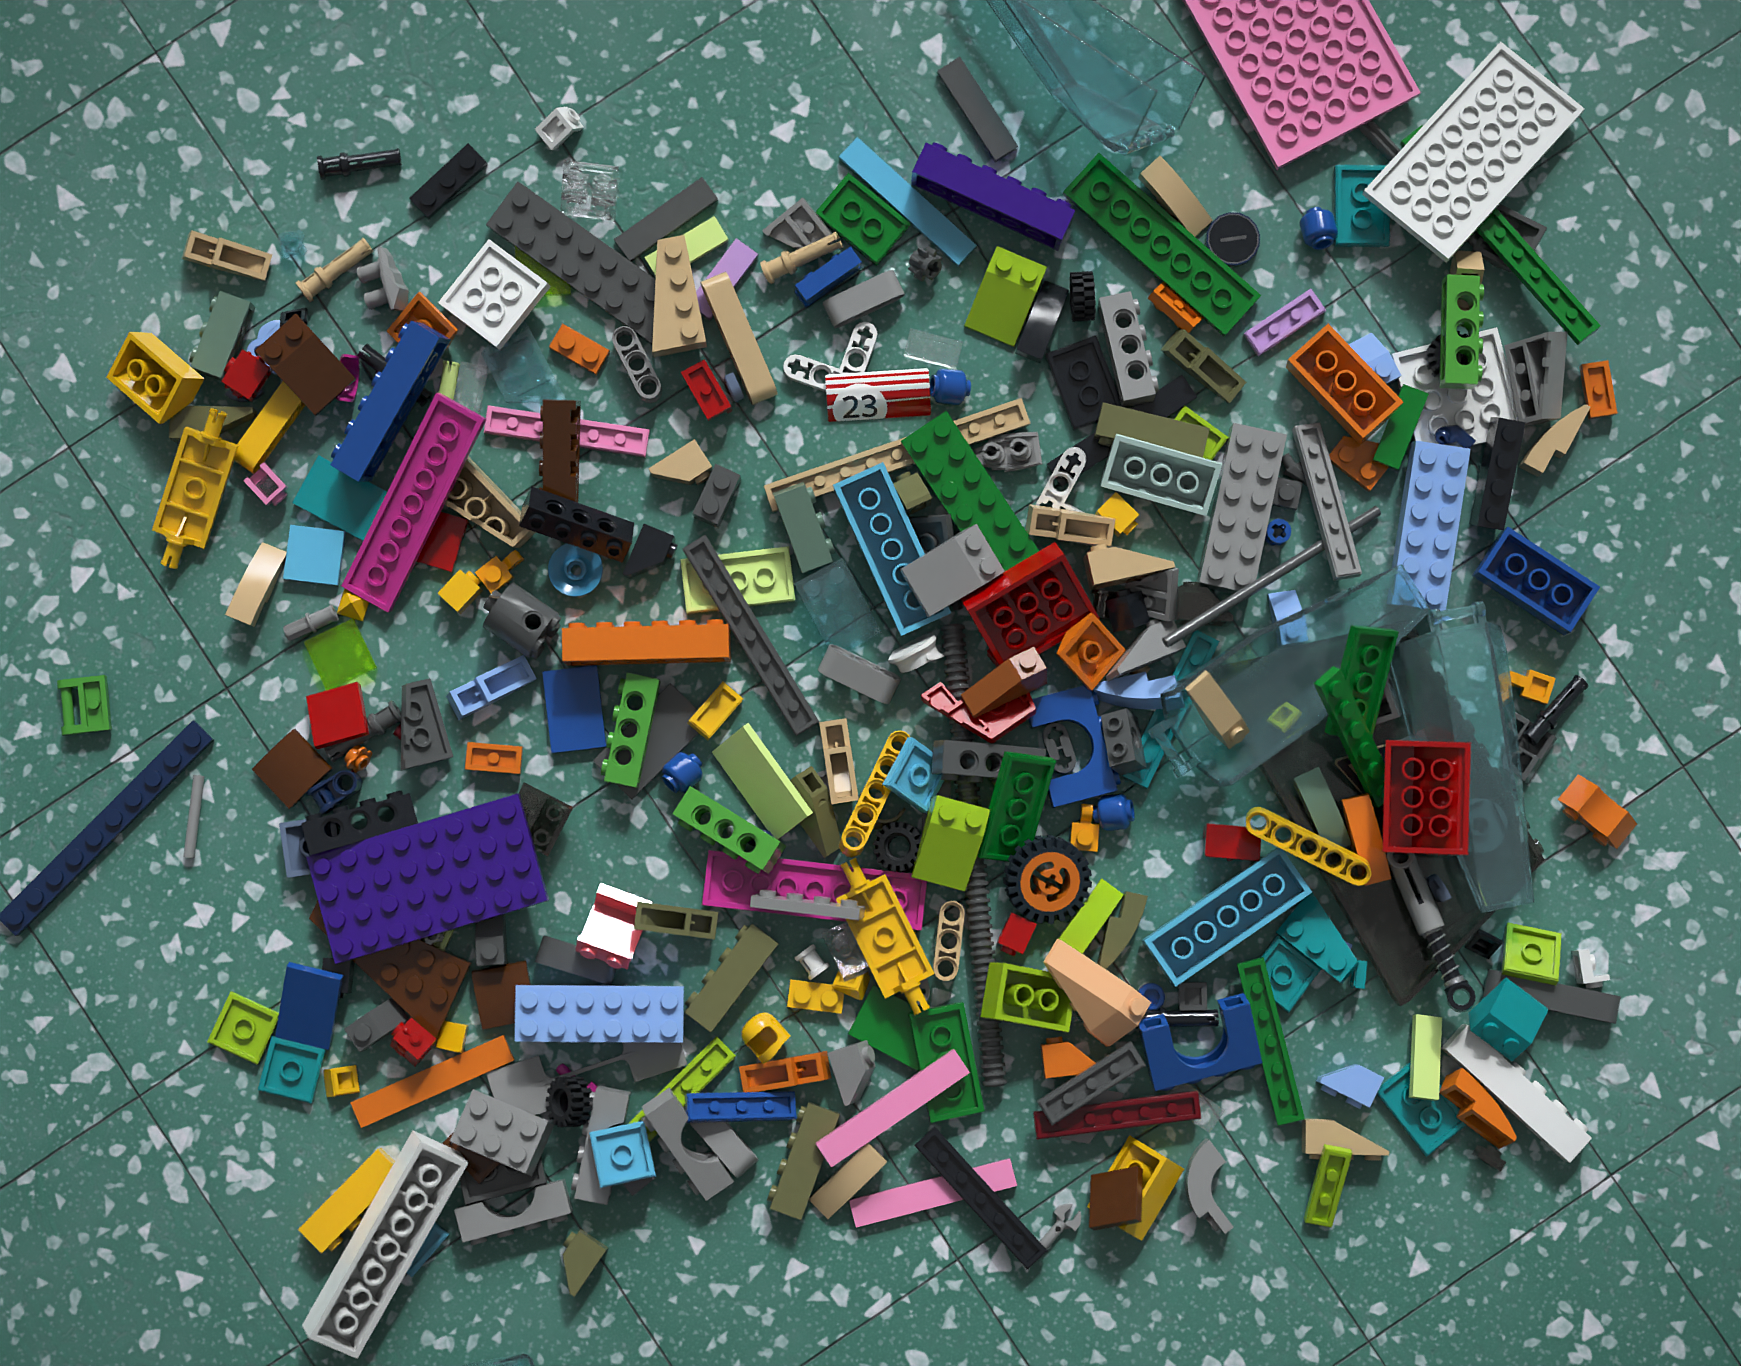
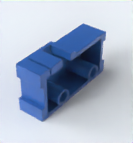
(827, 277)

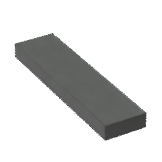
(977, 109)
(666, 219)
(1091, 1083)

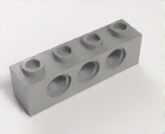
(1130, 391)

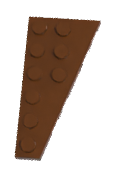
(415, 976)

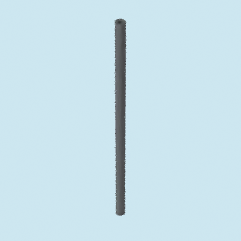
(1262, 582)

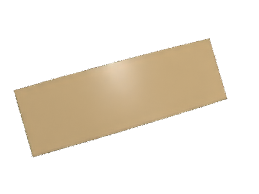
(1175, 196)
(226, 256)
(1553, 442)
(1069, 525)
(256, 584)
(838, 761)
(847, 1180)

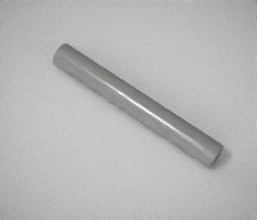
(193, 817)

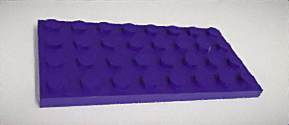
(427, 878)

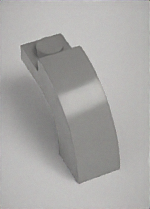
(1198, 1180)

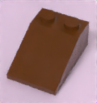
(305, 364)

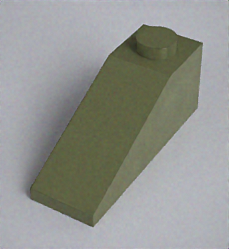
(196, 418)

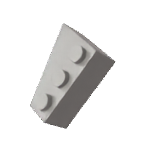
(1537, 376)

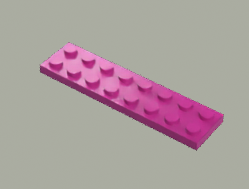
(413, 502)
(732, 885)

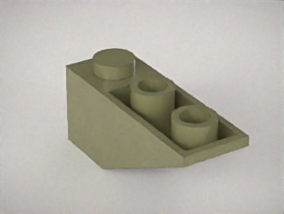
(821, 824)

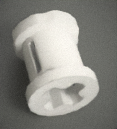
(812, 962)

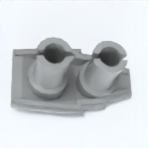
(393, 290)
(1011, 452)

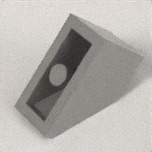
(852, 1069)

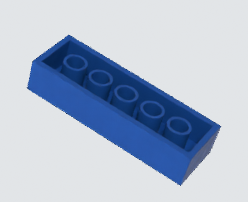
(389, 402)

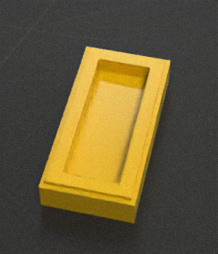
(715, 711)

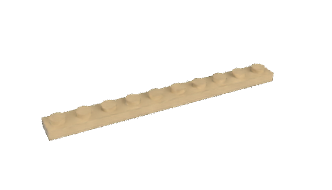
(895, 456)

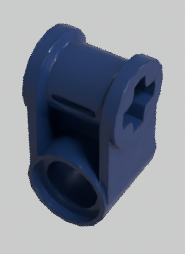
(330, 793)

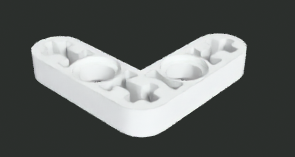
(804, 361)
(1059, 497)

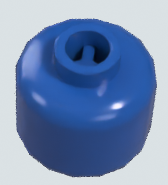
(1318, 228)
(949, 386)
(682, 772)
(1114, 812)

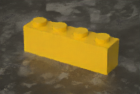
(347, 1203)

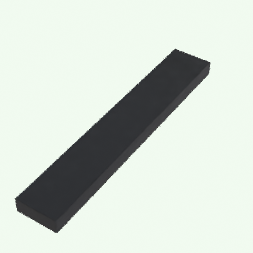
(1166, 402)
(980, 1197)

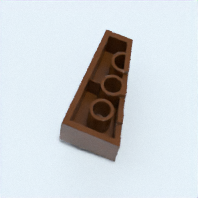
(560, 447)

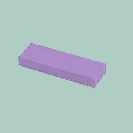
(734, 262)
(1284, 322)

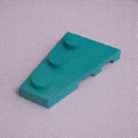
(1318, 939)

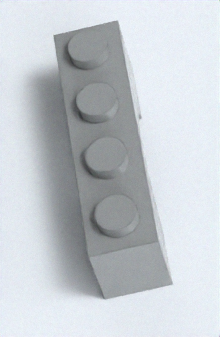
(608, 1109)
(705, 1170)
(479, 1220)

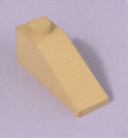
(1217, 710)

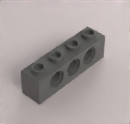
(948, 754)

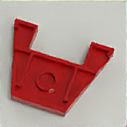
(988, 726)

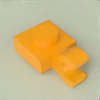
(497, 573)
(1533, 686)
(1084, 834)

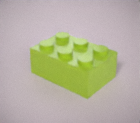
(1025, 998)

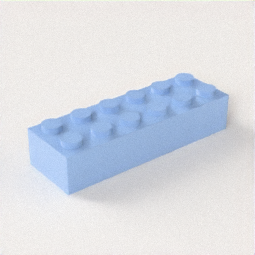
(1431, 517)
(599, 1013)

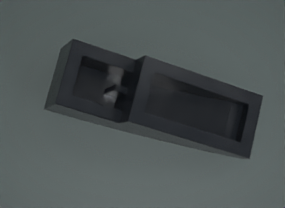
(1042, 321)

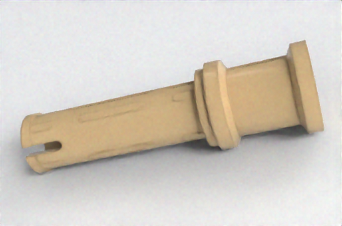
(789, 261)
(323, 277)

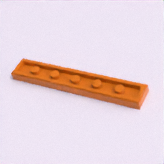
(432, 1081)

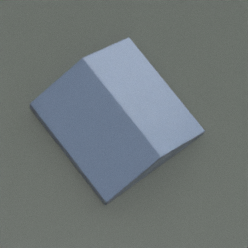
(295, 847)

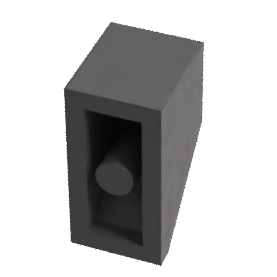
(376, 1024)

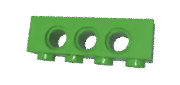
(1452, 373)
(648, 690)
(767, 848)

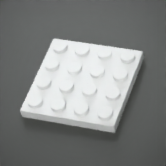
(1461, 407)

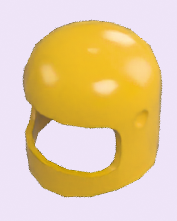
(764, 1036)

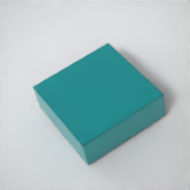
(1358, 975)

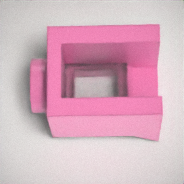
(267, 485)

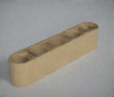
(739, 338)

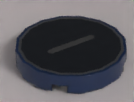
(1233, 238)

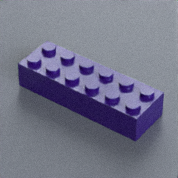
(992, 196)

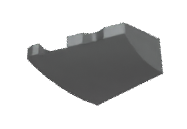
(1531, 755)

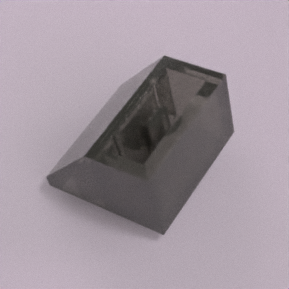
(544, 817)

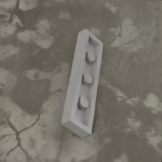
(819, 906)

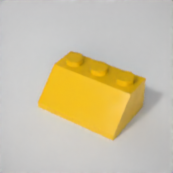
(154, 376)
(1158, 1181)

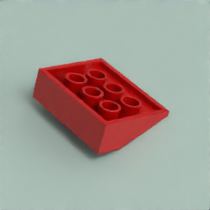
(1029, 605)
(1426, 797)

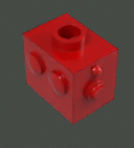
(246, 375)
(412, 1041)

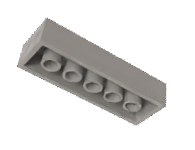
(1241, 508)

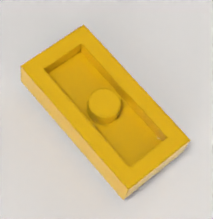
(814, 996)

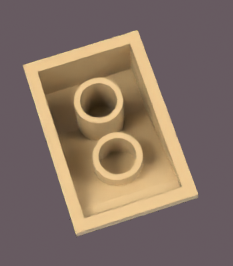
(1119, 566)

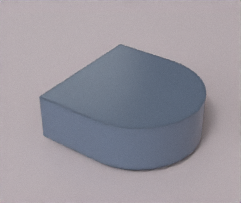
(733, 387)

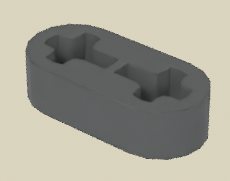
(1066, 747)

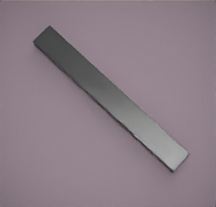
(750, 635)

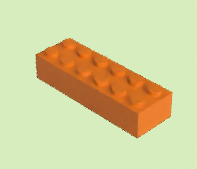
(646, 644)

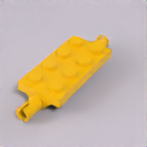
(194, 488)
(887, 938)

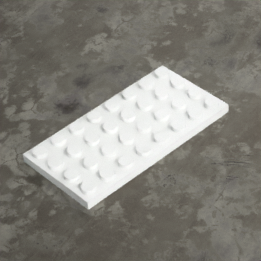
(1473, 152)

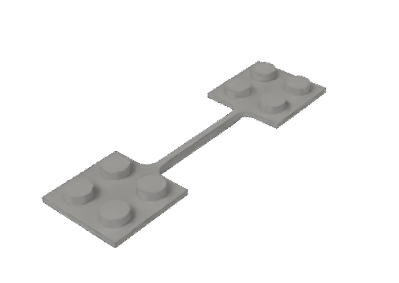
(526, 1083)

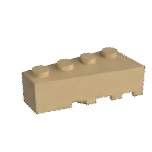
(676, 306)
(486, 505)

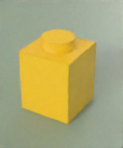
(1121, 511)
(461, 590)

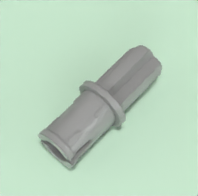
(310, 623)

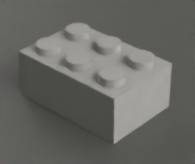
(502, 1132)

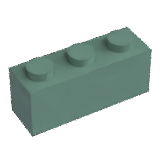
(221, 335)
(804, 526)

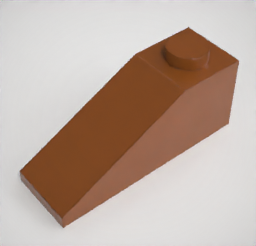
(1006, 682)

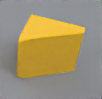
(855, 987)
(452, 1037)
(341, 1081)

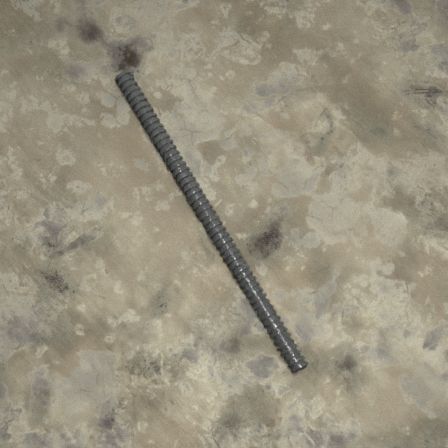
(976, 885)

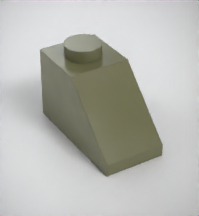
(912, 492)
(581, 1258)

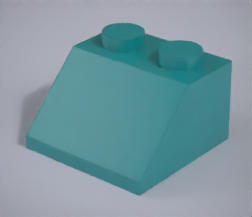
(1507, 1019)

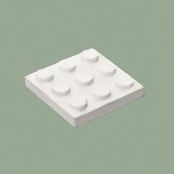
(494, 294)

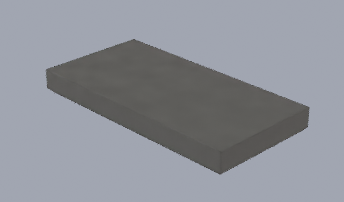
(667, 737)

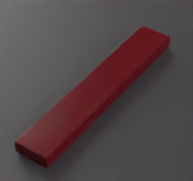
(1121, 1115)

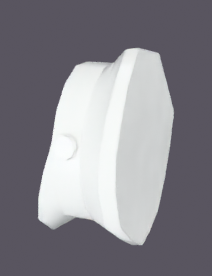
(915, 653)

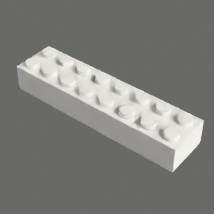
(384, 1244)

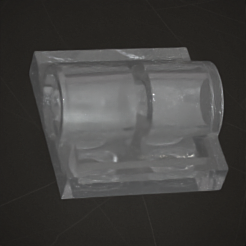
(589, 190)

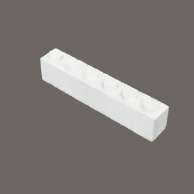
(1518, 1094)

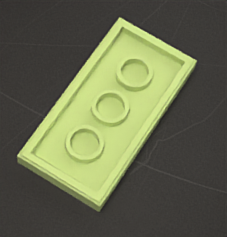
(759, 574)
(762, 781)

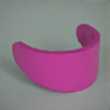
(352, 364)

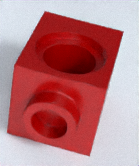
(1016, 934)

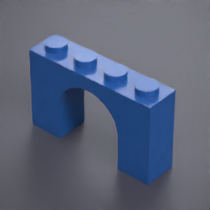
(1096, 778)
(1235, 1050)

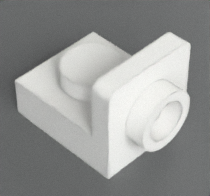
(558, 126)
(1584, 966)

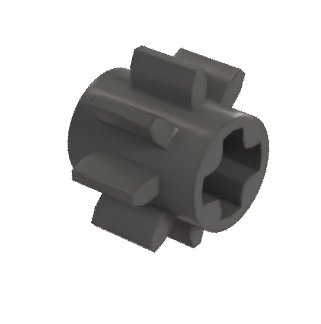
(925, 263)

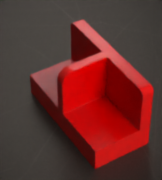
(706, 390)
(1231, 842)

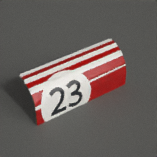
(878, 395)

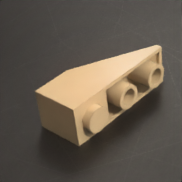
(1326, 1131)

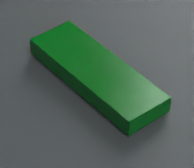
(1400, 428)

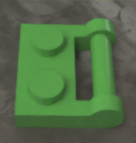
(92, 702)

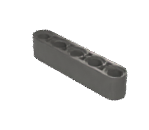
(1563, 997)

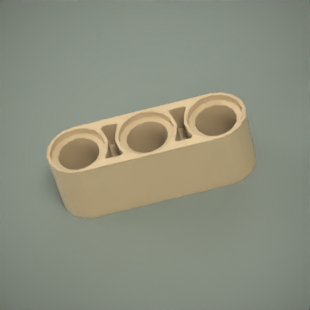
(954, 927)

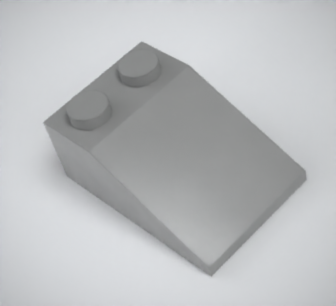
(952, 570)

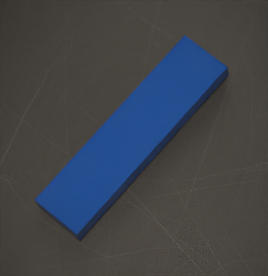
(740, 1107)

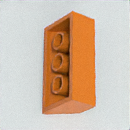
(1343, 384)

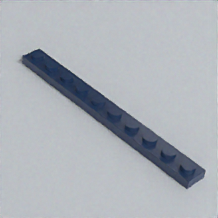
(105, 828)

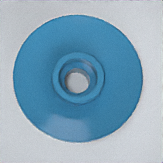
(560, 570)

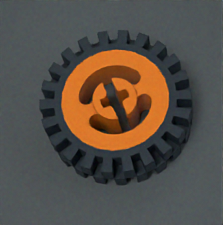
(1058, 855)

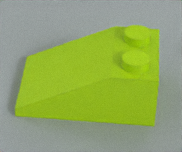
(1005, 296)
(950, 842)

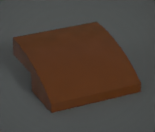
(291, 768)
(496, 992)

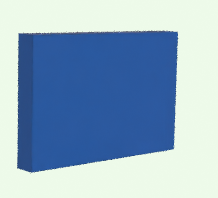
(574, 709)
(309, 1005)

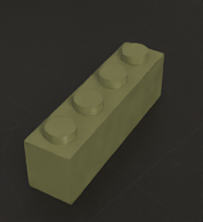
(1151, 429)
(731, 978)
(804, 1161)

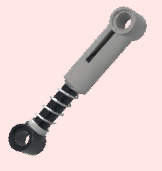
(1429, 925)

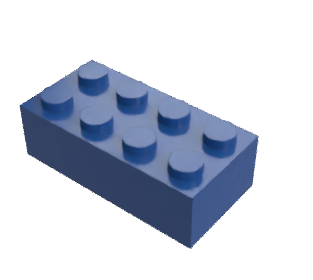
(1536, 581)

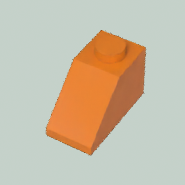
(1062, 1058)

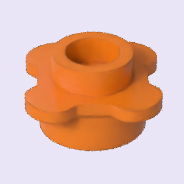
(357, 758)

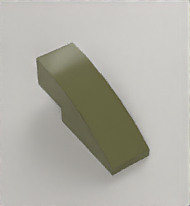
(1203, 365)
(675, 920)
(1121, 929)

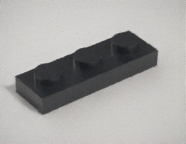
(448, 181)

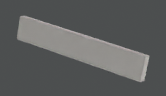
(1326, 501)

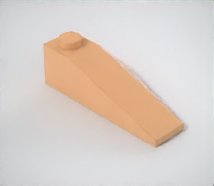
(1100, 998)

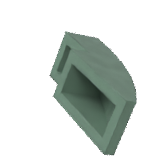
(1321, 807)

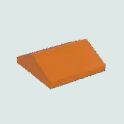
(423, 311)
(1089, 650)

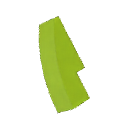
(1091, 916)

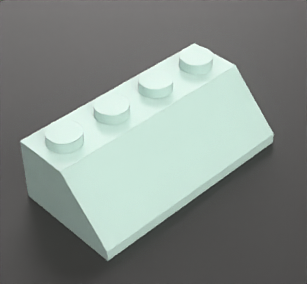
(1160, 474)

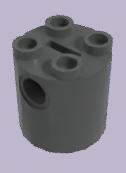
(512, 615)

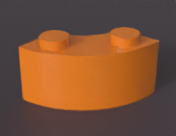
(1597, 812)

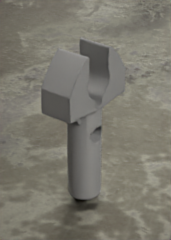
(1059, 1226)

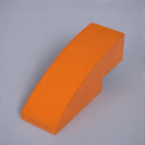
(1366, 836)
(785, 1072)
(1477, 1108)

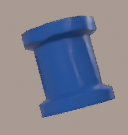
(1286, 533)

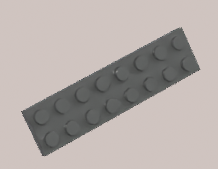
(577, 258)

